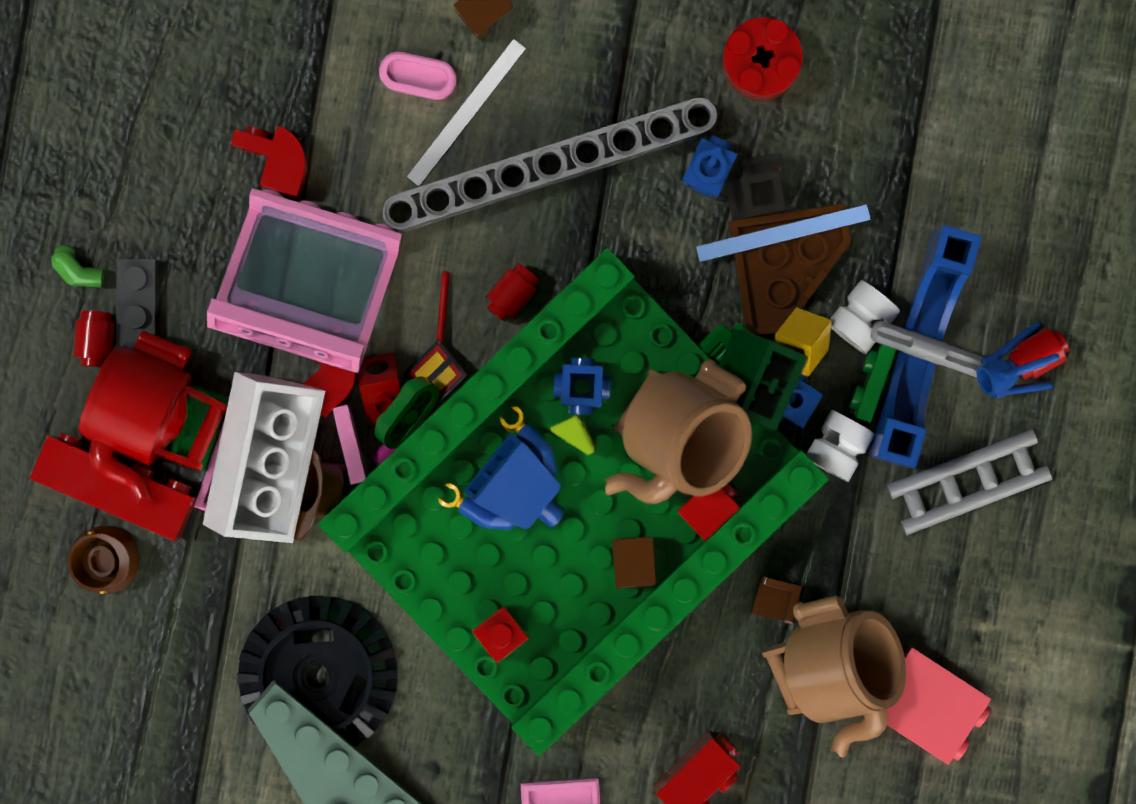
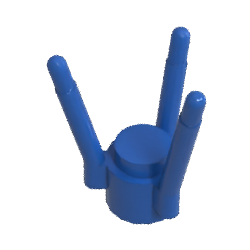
(998, 376)

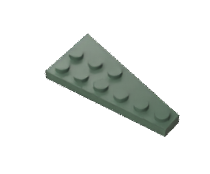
(318, 758)

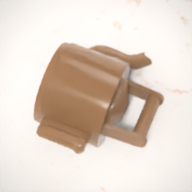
(683, 434)
(840, 669)

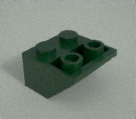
(769, 376)

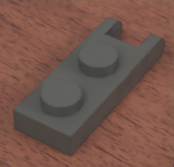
(135, 299)

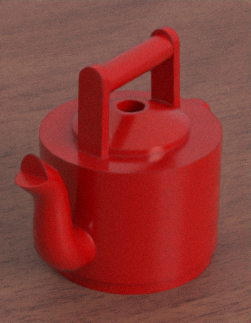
(141, 409)

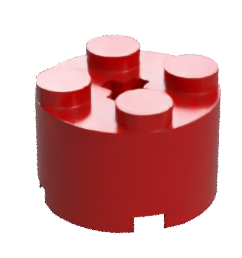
(773, 39)

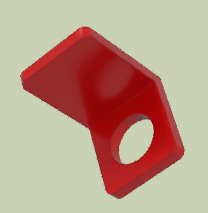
(380, 389)

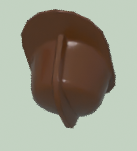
(322, 492)

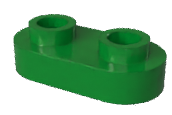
(406, 412)

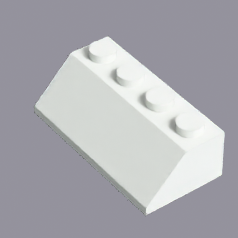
(263, 458)

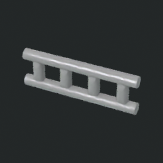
(992, 489)

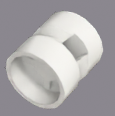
(858, 318)
(839, 445)

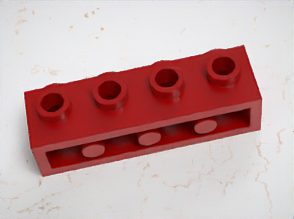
(68, 469)

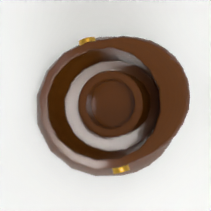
(103, 560)

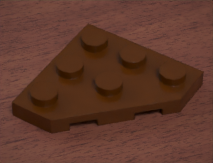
(784, 273)

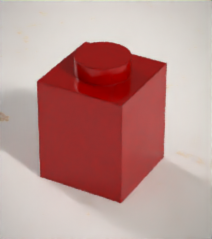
(709, 511)
(500, 633)

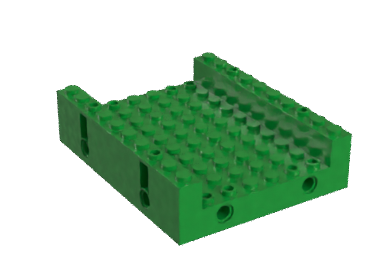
(563, 575)

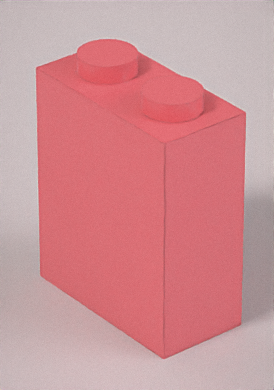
(937, 708)

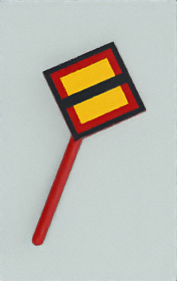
(437, 362)

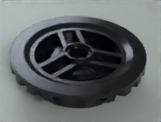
(357, 648)

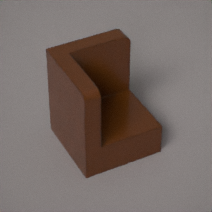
(481, 14)
(633, 562)
(776, 599)

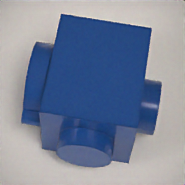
(709, 167)

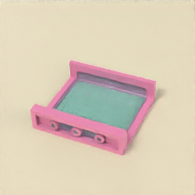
(305, 280)

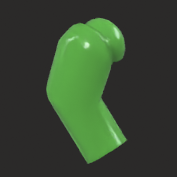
(72, 272)

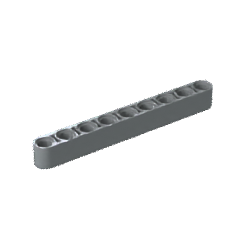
(564, 150)

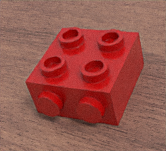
(700, 772)

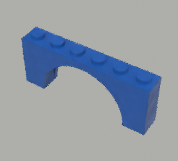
(940, 281)

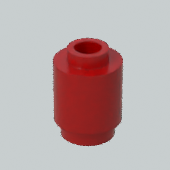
(512, 293)
(93, 338)
(1038, 346)

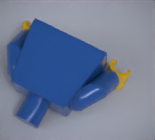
(513, 484)

